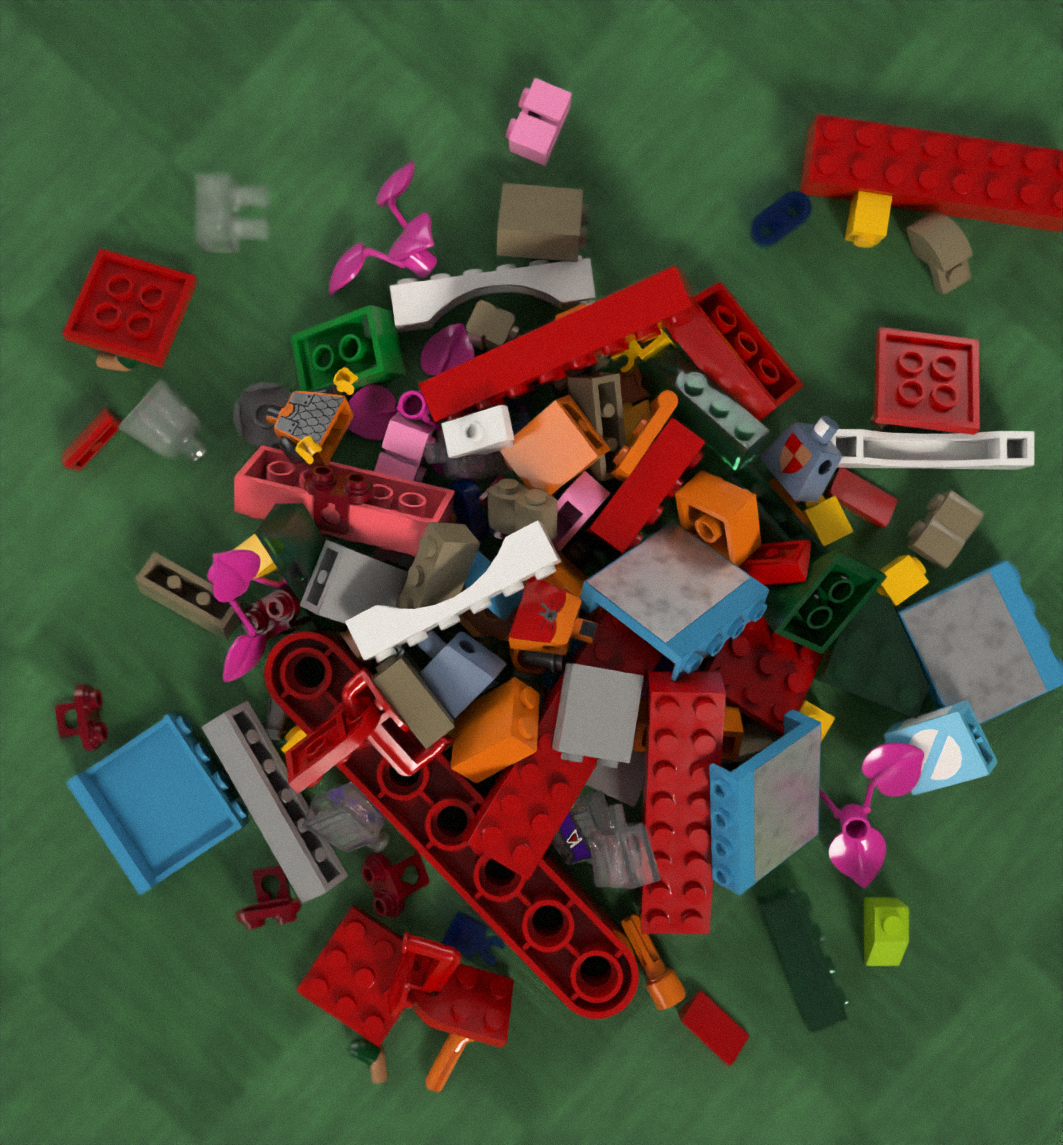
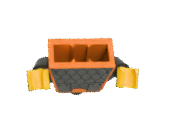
(314, 420)

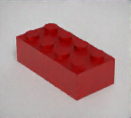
(736, 353)
(649, 483)

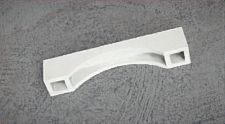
(425, 302)
(935, 451)
(521, 556)

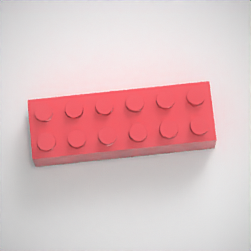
(390, 520)

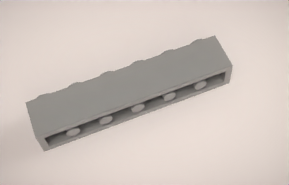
(272, 802)

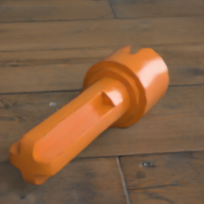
(661, 981)
(445, 1062)

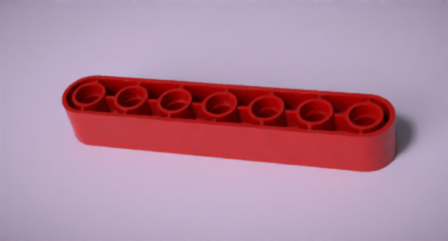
(414, 811)

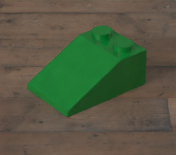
(360, 341)

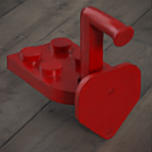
(347, 729)
(451, 993)

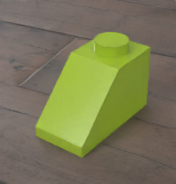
(885, 931)

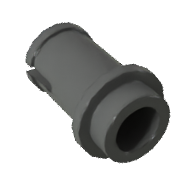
(553, 661)
(275, 721)

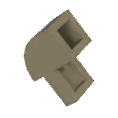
(945, 249)

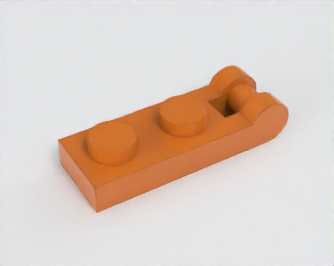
(644, 434)

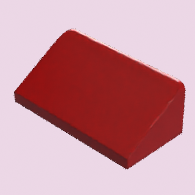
(91, 440)
(862, 498)
(779, 562)
(713, 1027)

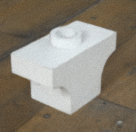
(479, 432)

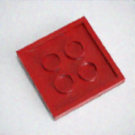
(130, 308)
(927, 381)
(765, 674)
(357, 973)

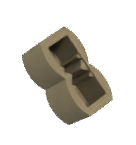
(515, 507)
(945, 528)

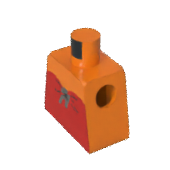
(549, 620)

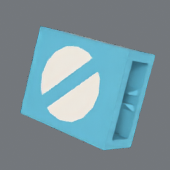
(951, 744)

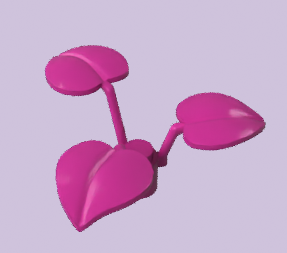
(406, 251)
(375, 404)
(230, 579)
(859, 847)

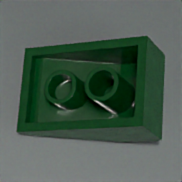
(825, 603)

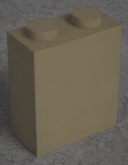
(541, 222)
(412, 698)

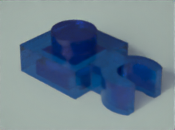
(468, 936)

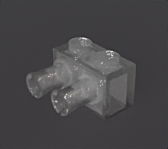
(218, 213)

